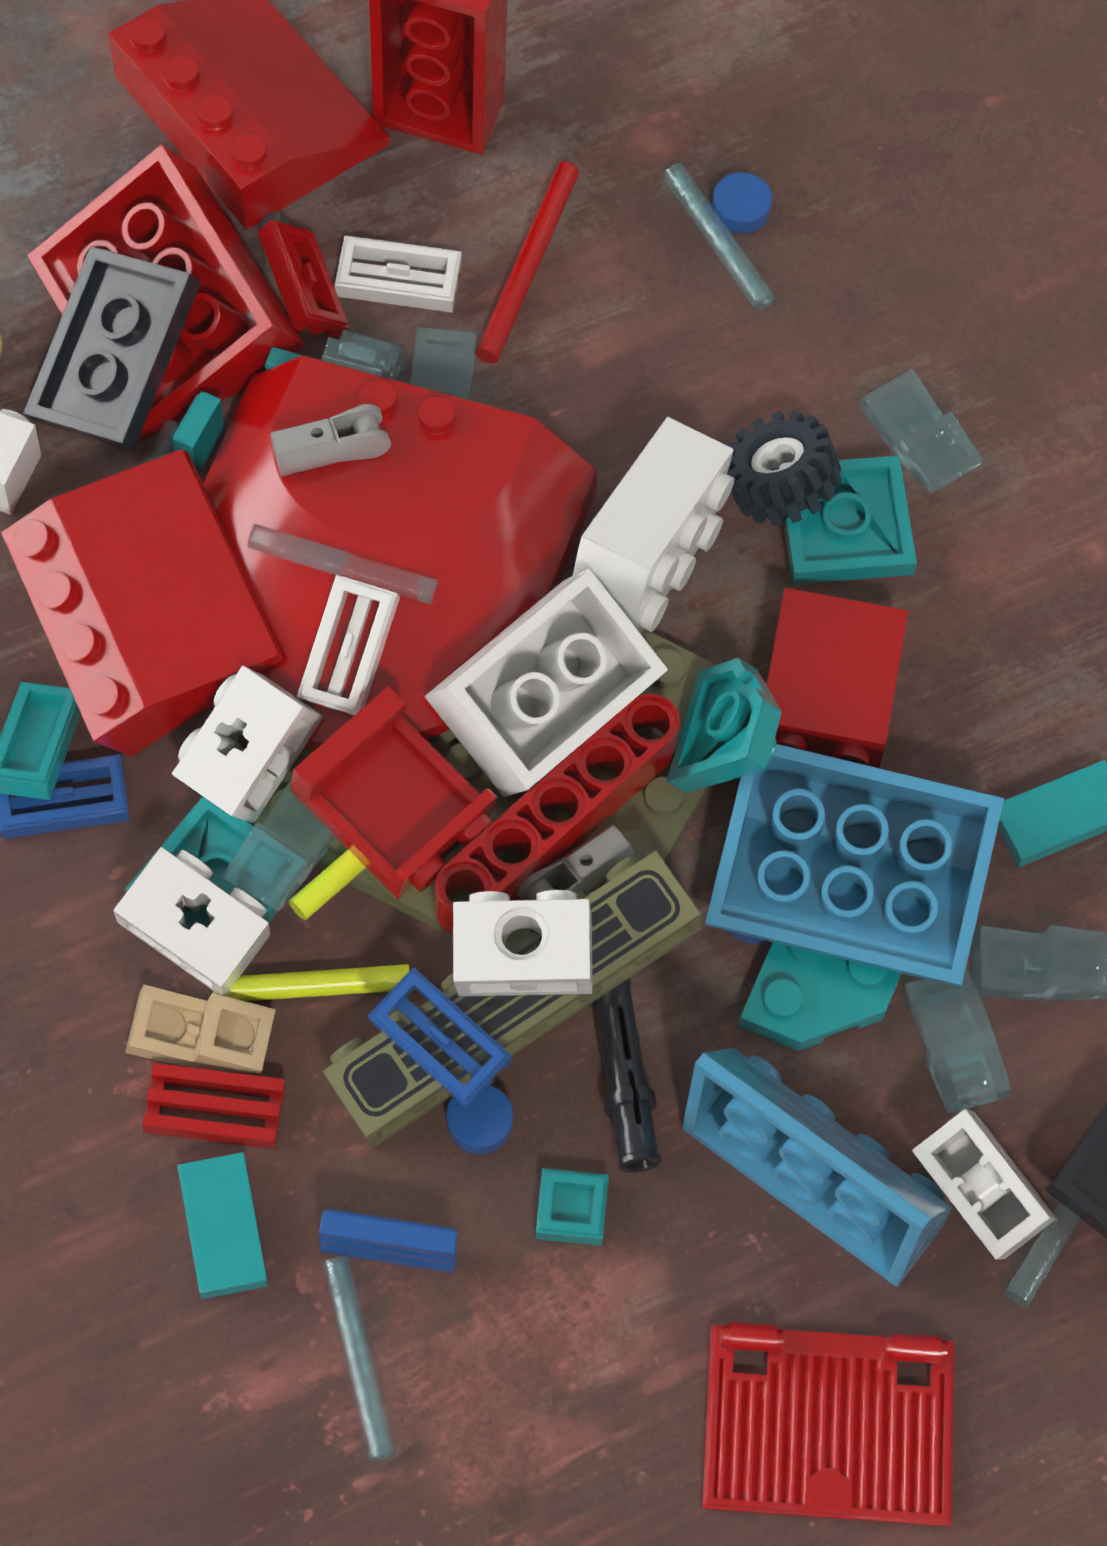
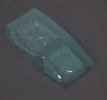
(366, 355)
(444, 361)
(914, 428)
(279, 852)
(1043, 966)
(958, 1043)

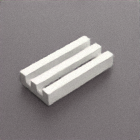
(396, 282)
(372, 653)

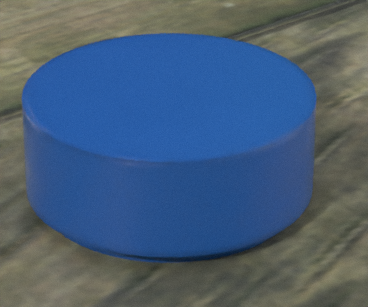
(742, 202)
(483, 1125)

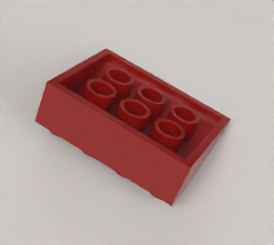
(243, 101)
(173, 220)
(141, 599)

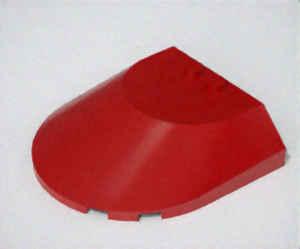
(458, 497)

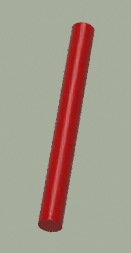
(527, 262)

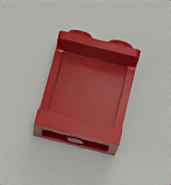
(835, 674)
(391, 796)

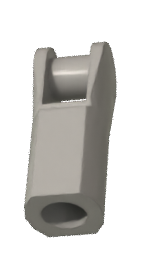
(331, 440)
(583, 866)

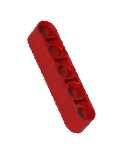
(569, 788)

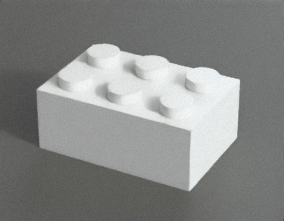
(658, 521)
(546, 683)

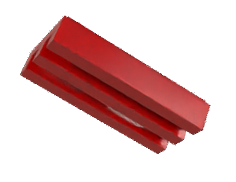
(303, 279)
(215, 1081)

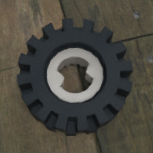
(804, 465)

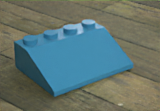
(856, 864)
(813, 1163)

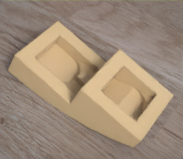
(200, 1033)

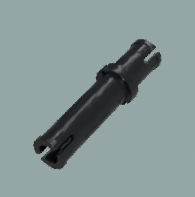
(628, 1097)

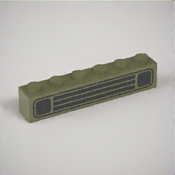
(633, 924)

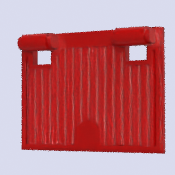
(829, 1426)

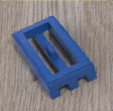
(70, 817)
(481, 1076)
(388, 1240)

